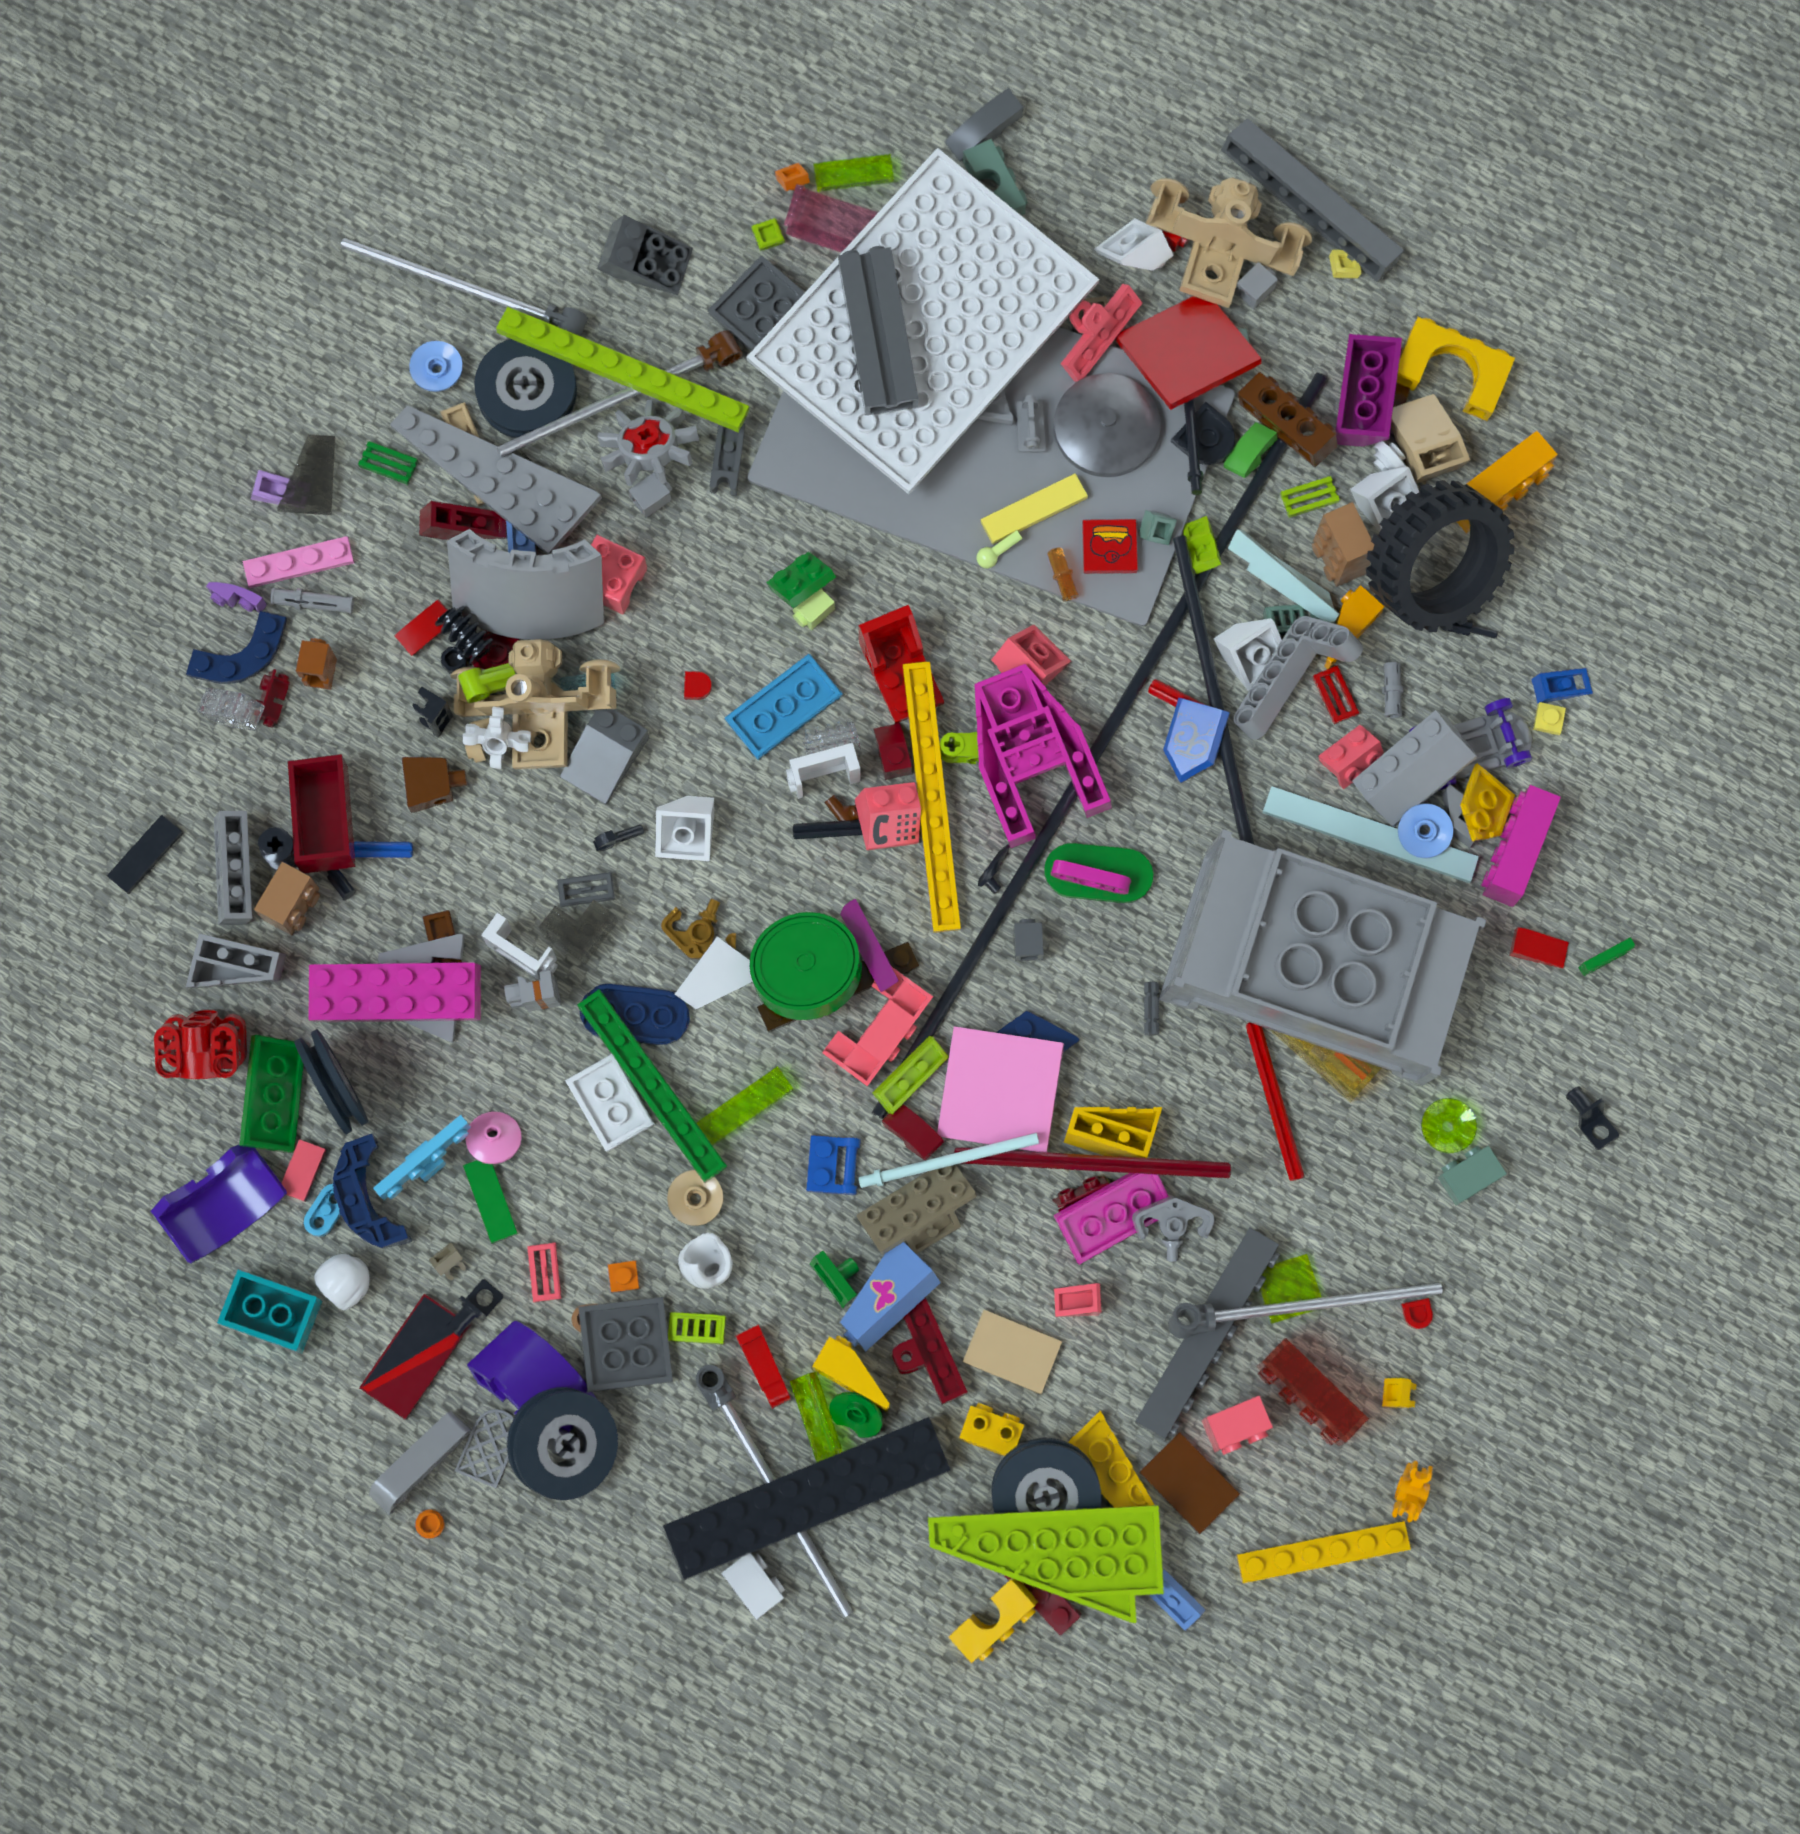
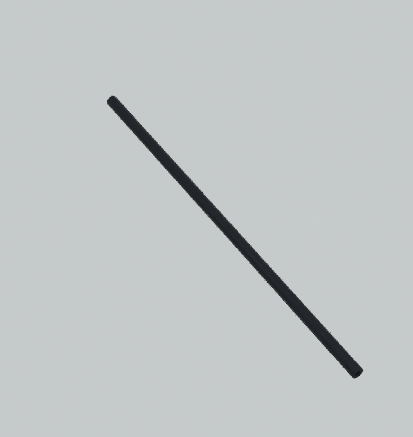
(1212, 686)

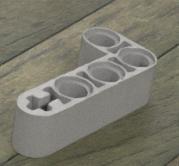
(418, 1461)

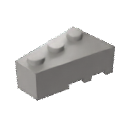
(232, 963)

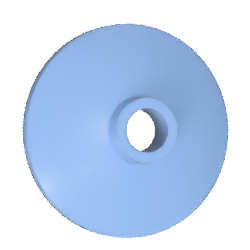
(431, 355)
(1427, 844)

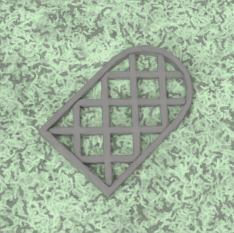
(479, 1445)

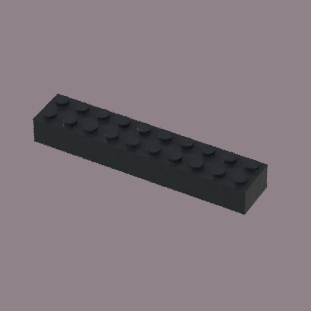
(805, 1499)

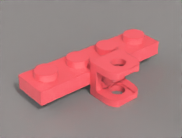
(1099, 329)

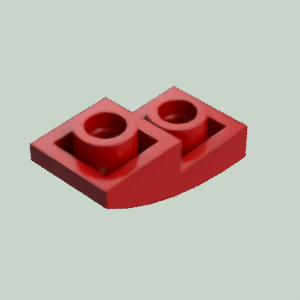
(421, 628)

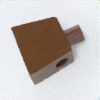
(430, 782)

